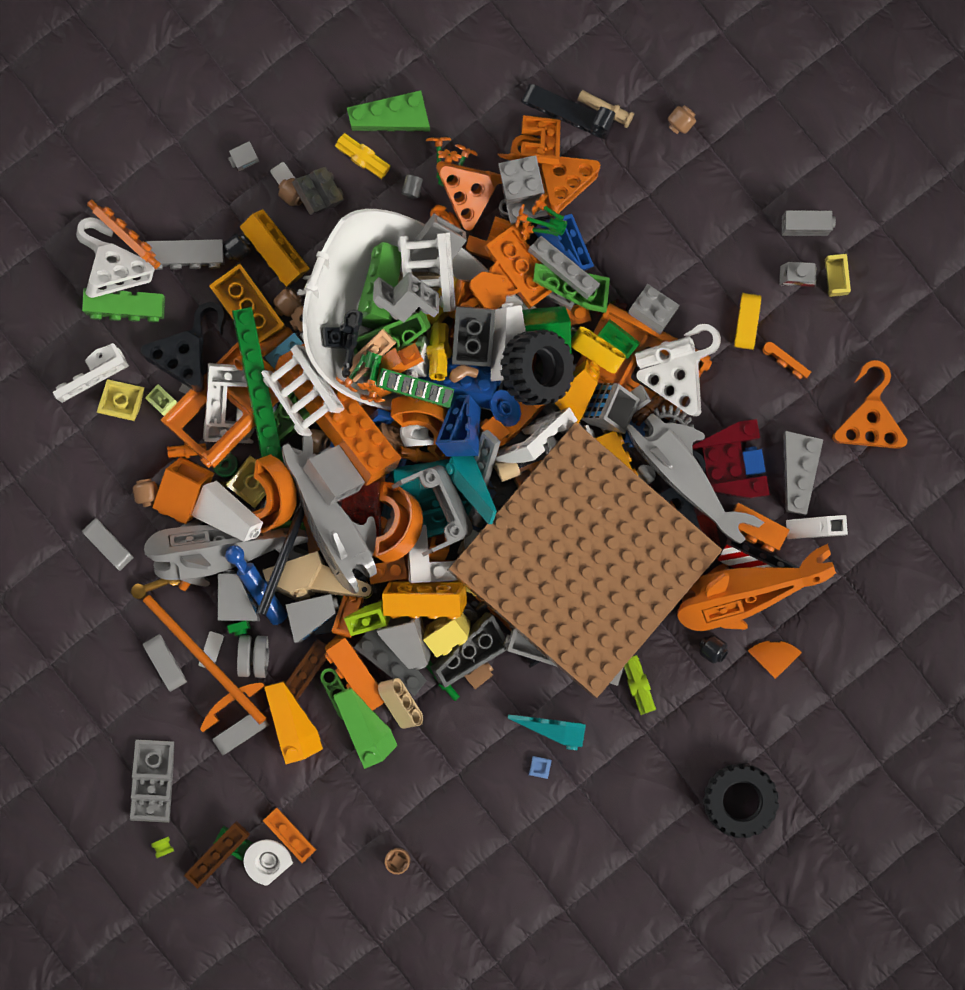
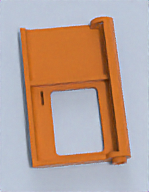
(647, 338)
(195, 401)

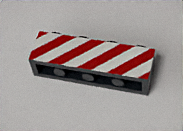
(749, 555)

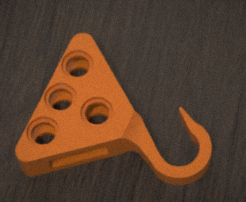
(571, 174)
(463, 180)
(884, 421)

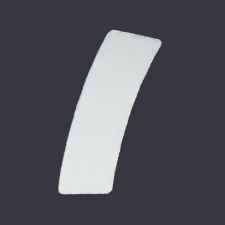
(212, 646)

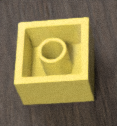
(446, 633)

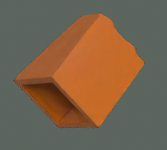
(181, 489)

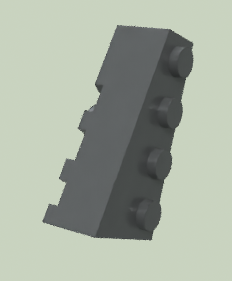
(483, 644)
(382, 656)

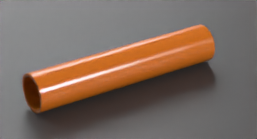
(267, 345)

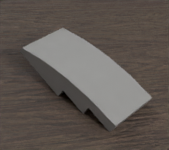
(152, 781)

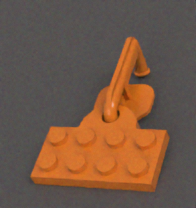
(508, 275)

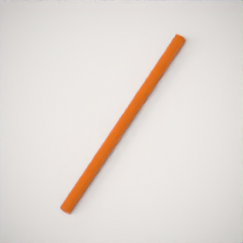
(204, 659)

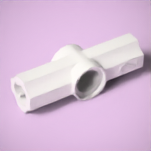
(675, 348)

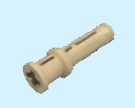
(594, 102)

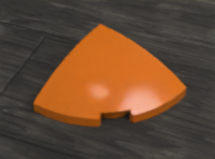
(774, 656)

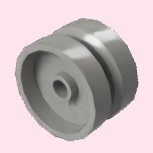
(256, 656)

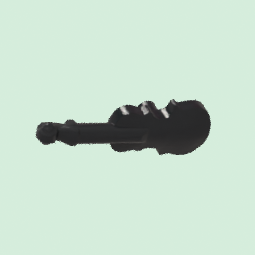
(351, 326)

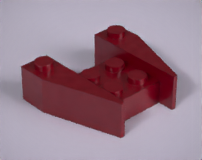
(726, 464)

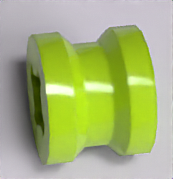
(162, 847)

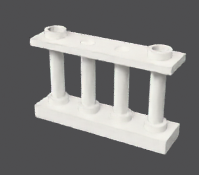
(443, 262)
(320, 388)

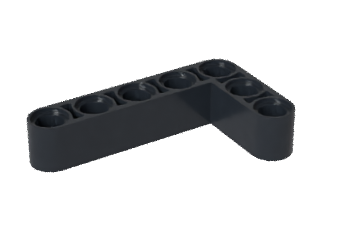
(593, 122)

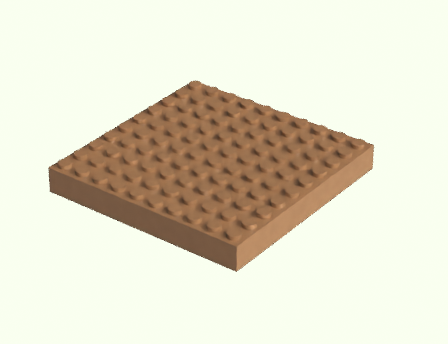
(585, 560)

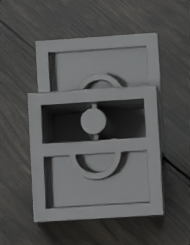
(521, 186)
(405, 297)
(653, 309)

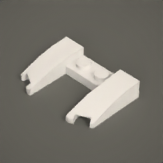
(218, 378)
(533, 446)
(422, 570)

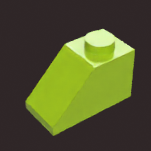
(367, 619)

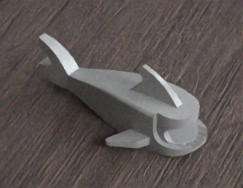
(672, 457)
(339, 539)
(200, 550)

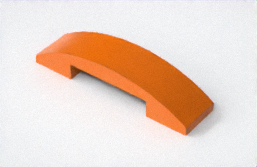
(211, 717)

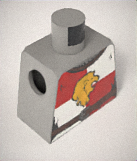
(798, 274)

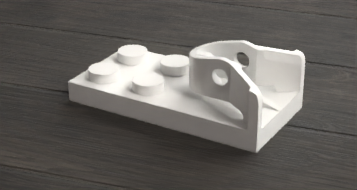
(100, 369)

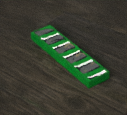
(415, 388)

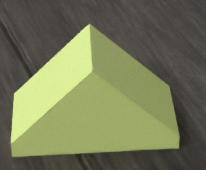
(161, 400)

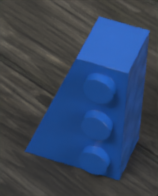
(570, 243)
(460, 428)

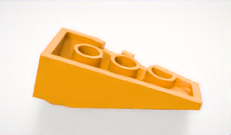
(294, 729)

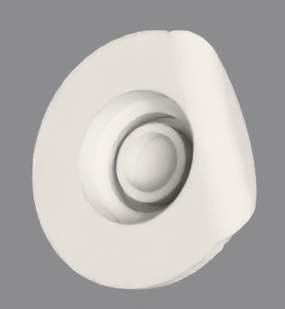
(266, 861)

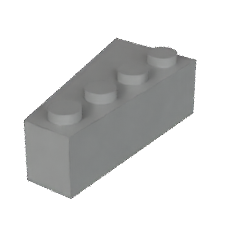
(801, 464)

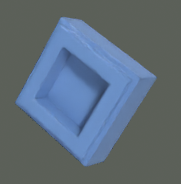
(540, 767)

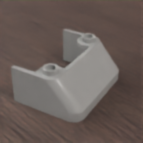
(458, 524)

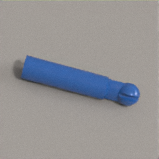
(255, 583)

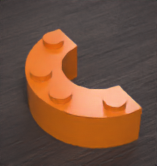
(417, 412)
(505, 433)
(279, 491)
(406, 524)

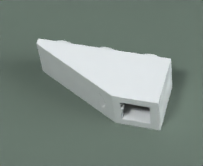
(817, 527)

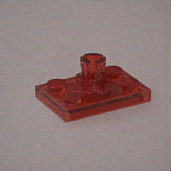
(364, 504)

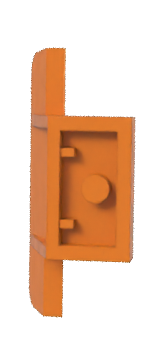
(476, 245)

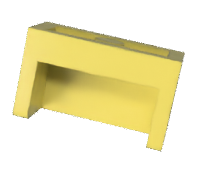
(837, 275)

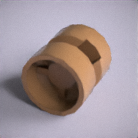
(397, 861)

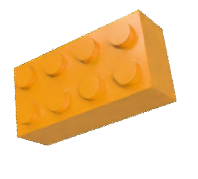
(239, 291)
(424, 599)

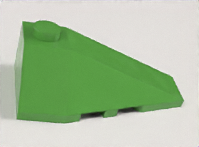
(549, 280)
(368, 732)

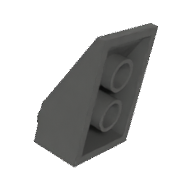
(473, 336)

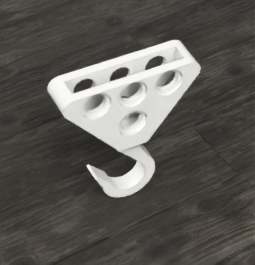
(111, 262)
(690, 384)

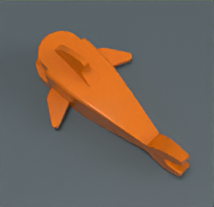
(732, 595)

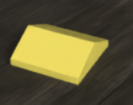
(121, 400)
(245, 484)

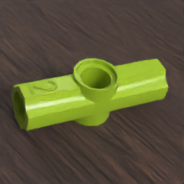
(639, 686)

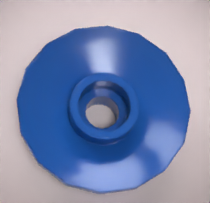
(505, 408)

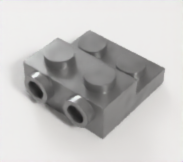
(318, 191)

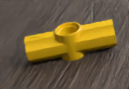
(362, 156)
(438, 351)

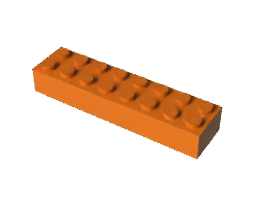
(350, 429)

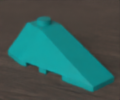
(469, 480)
(560, 731)

